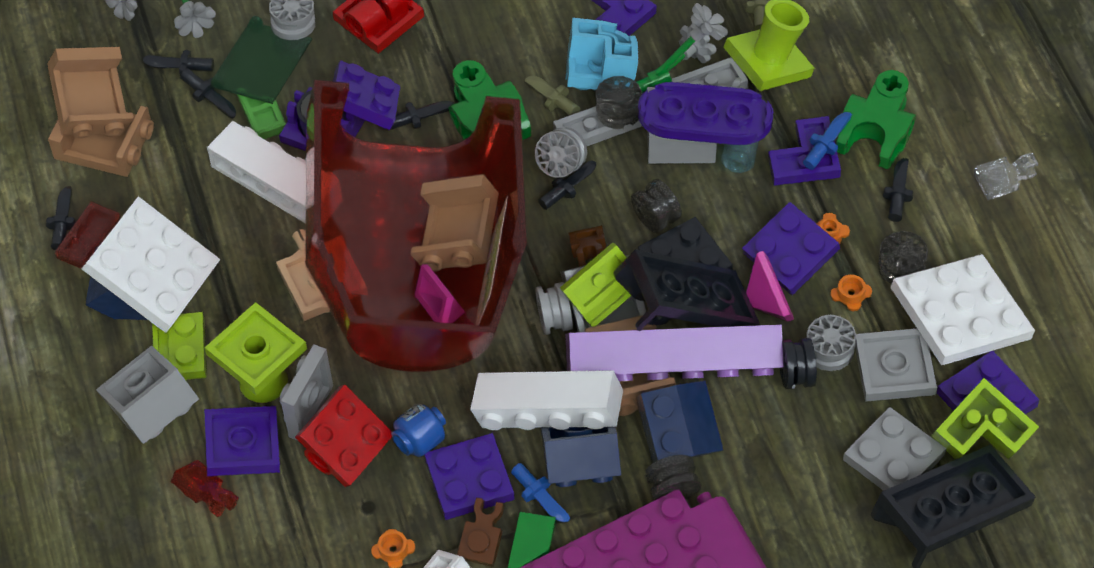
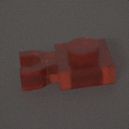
(199, 487)

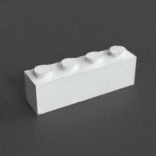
(261, 167)
(547, 399)

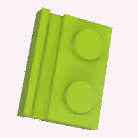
(594, 287)
(184, 345)

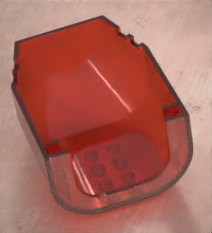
(370, 213)

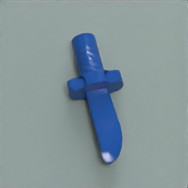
(824, 143)
(537, 490)

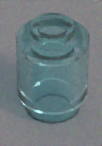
(739, 157)

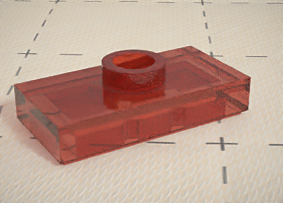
(87, 234)

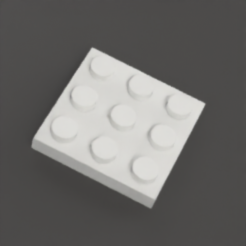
(151, 264)
(962, 309)

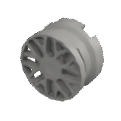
(292, 18)
(561, 152)
(553, 309)
(837, 334)

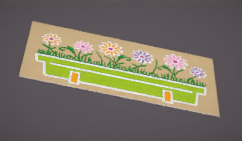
(490, 265)

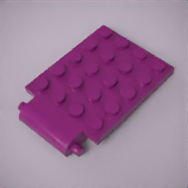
(663, 536)

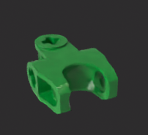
(470, 91)
(880, 117)

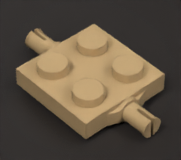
(299, 283)

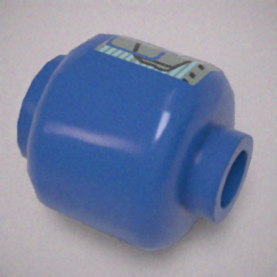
(419, 430)

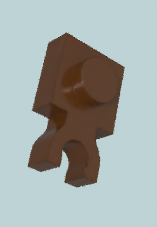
(587, 243)
(481, 539)

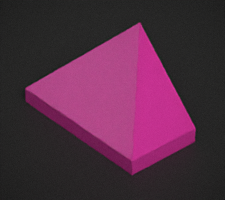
(765, 291)
(436, 297)

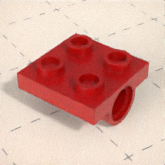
(378, 21)
(343, 436)

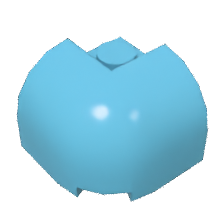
(599, 53)

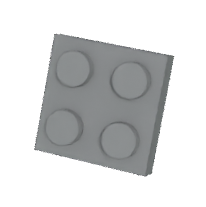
(895, 365)
(307, 390)
(893, 451)

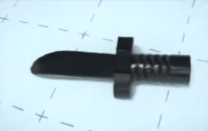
(182, 63)
(204, 90)
(413, 115)
(566, 188)
(898, 193)
(61, 222)

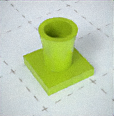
(770, 53)
(257, 353)

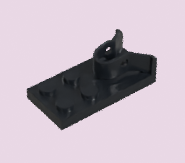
(685, 291)
(953, 501)

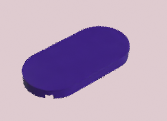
(705, 113)

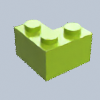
(985, 414)

